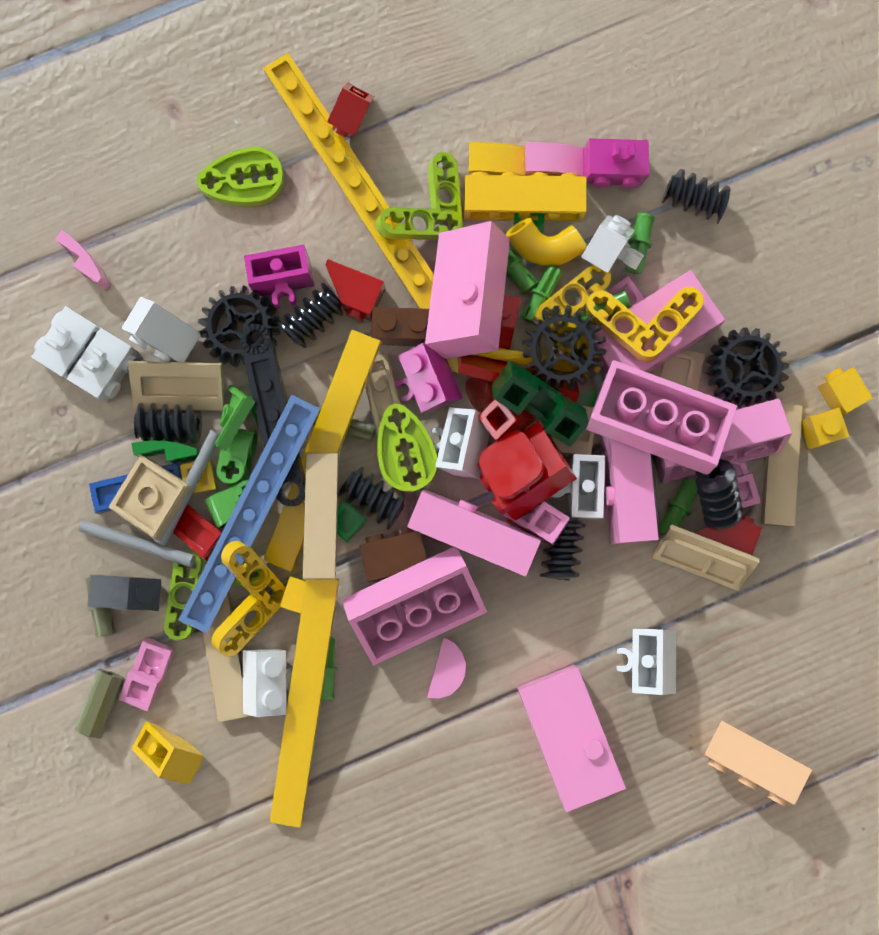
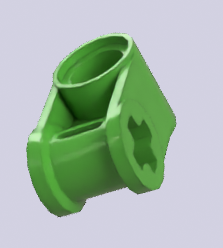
(238, 455)
(223, 503)

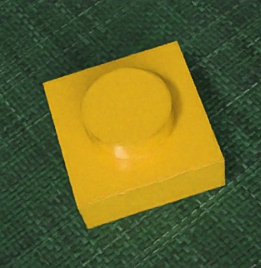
(207, 481)

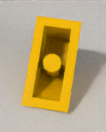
(167, 754)

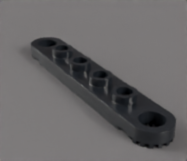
(270, 399)

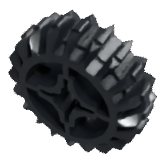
(229, 329)
(553, 337)
(770, 378)

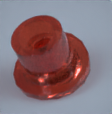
(479, 393)

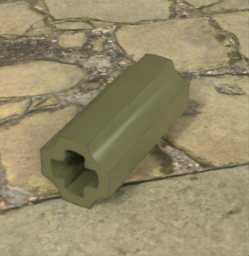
(99, 703)

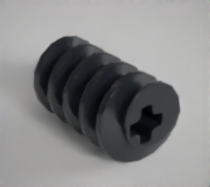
(697, 195)
(312, 316)
(167, 425)
(720, 496)
(372, 497)
(562, 553)

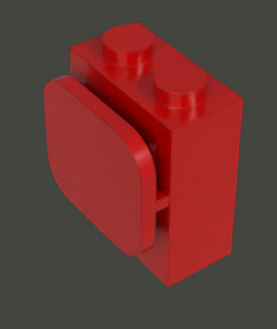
(524, 470)

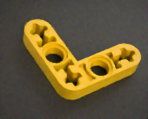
(559, 299)
(642, 331)
(257, 600)

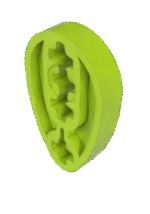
(245, 161)
(390, 460)

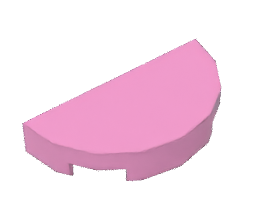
(448, 671)

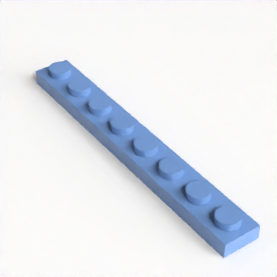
(250, 510)

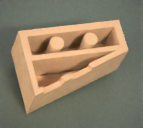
(757, 764)

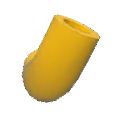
(543, 249)

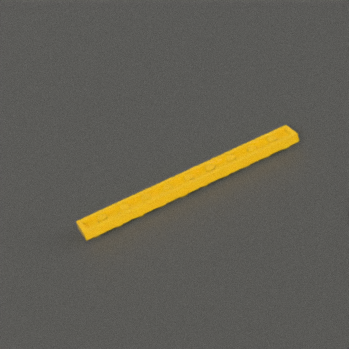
(349, 176)

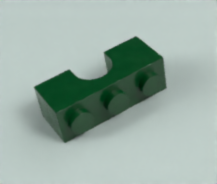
(524, 391)

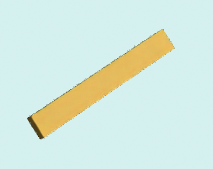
(326, 438)
(304, 702)

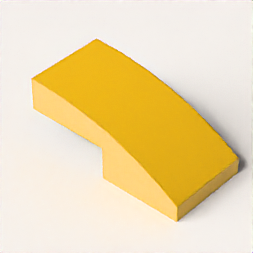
(496, 158)

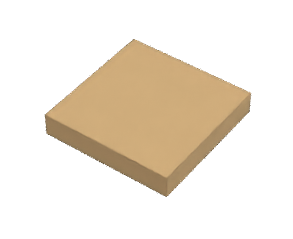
(150, 497)

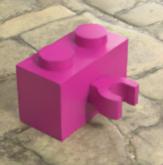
(616, 162)
(279, 272)
(428, 379)

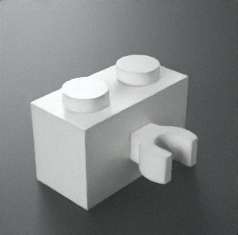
(610, 244)
(161, 330)
(64, 342)
(103, 366)
(461, 443)
(587, 491)
(652, 661)
(265, 682)

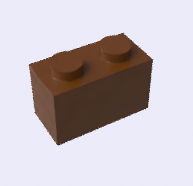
(399, 325)
(392, 555)

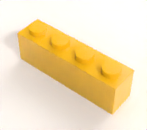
(506, 194)

